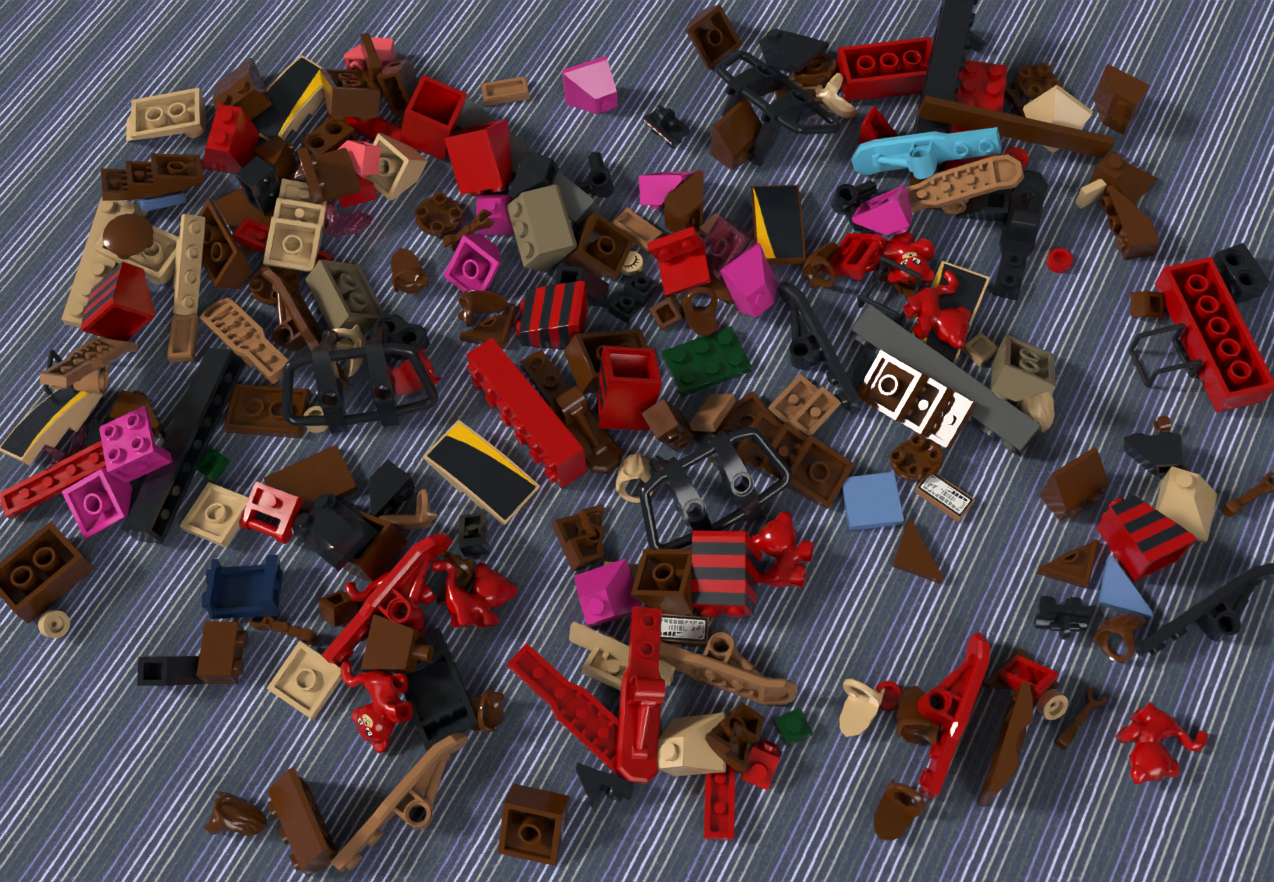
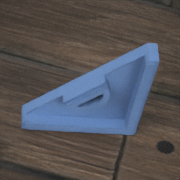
(158, 202)
(1119, 592)

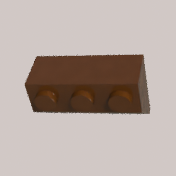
(221, 252)
(301, 823)

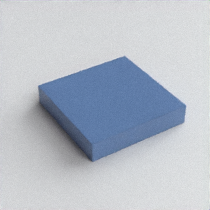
(872, 501)

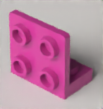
(131, 446)

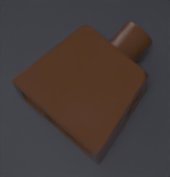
(398, 84)
(394, 647)

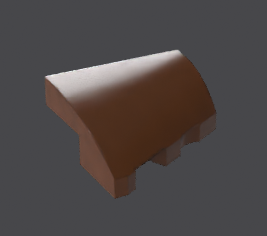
(581, 537)
(735, 735)

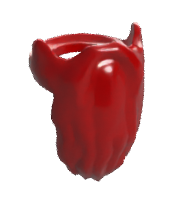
(408, 380)

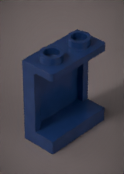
(243, 589)

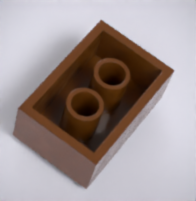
(41, 572)

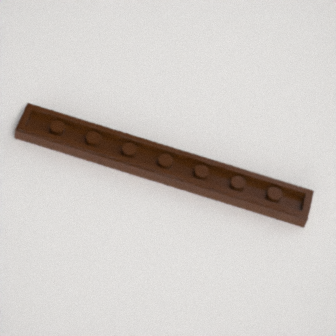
(1015, 127)

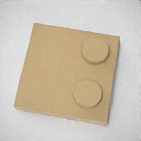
(215, 515)
(306, 680)

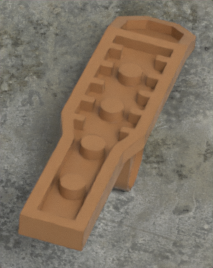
(957, 185)
(244, 338)
(87, 366)
(728, 671)
(414, 791)

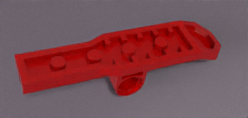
(398, 589)
(641, 699)
(955, 701)
(570, 705)

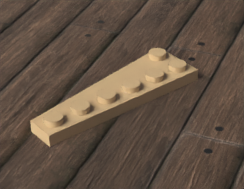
(93, 265)

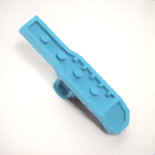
(924, 151)

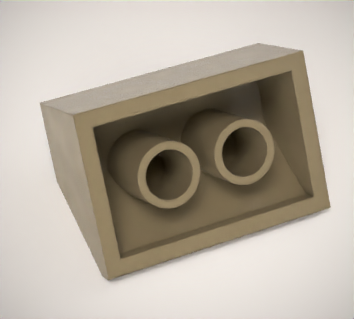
(541, 227)
(344, 295)
(1021, 370)

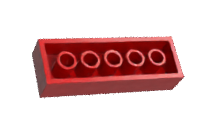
(982, 87)
(1215, 334)
(526, 413)

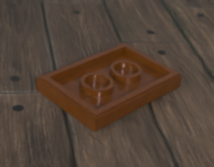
(235, 208)
(258, 411)
(740, 417)
(315, 476)

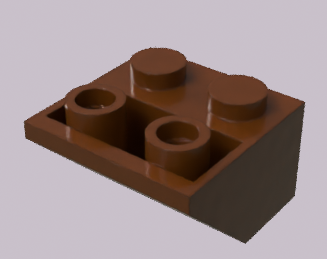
(685, 204)

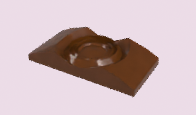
(1009, 743)

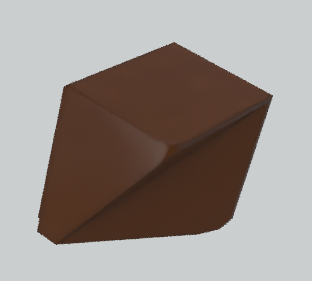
(1146, 304)
(667, 312)
(337, 608)

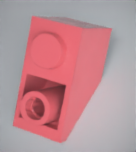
(385, 51)
(364, 157)

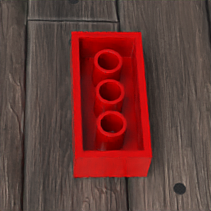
(883, 68)

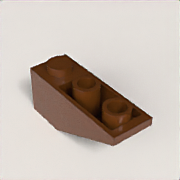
(1131, 227)

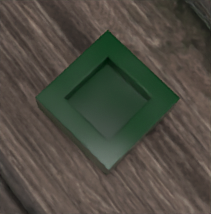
(212, 464)
(793, 727)

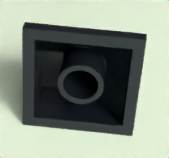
(790, 49)

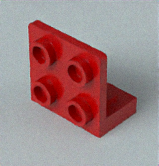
(681, 261)

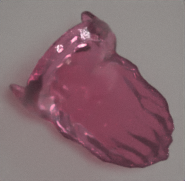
(344, 224)
(75, 446)

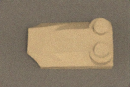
(167, 115)
(156, 261)

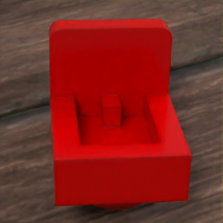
(762, 764)

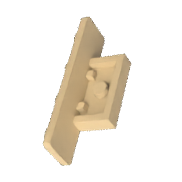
(188, 264)
(608, 657)

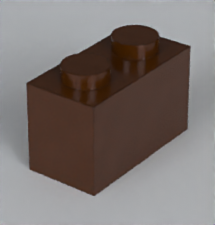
(222, 652)

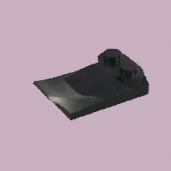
(333, 530)

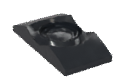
(438, 694)

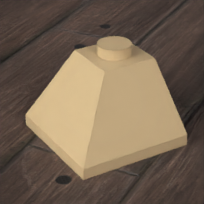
(1058, 108)
(398, 167)
(1187, 501)
(684, 747)

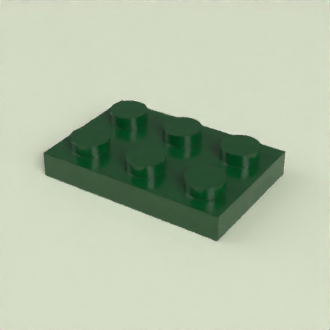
(706, 361)

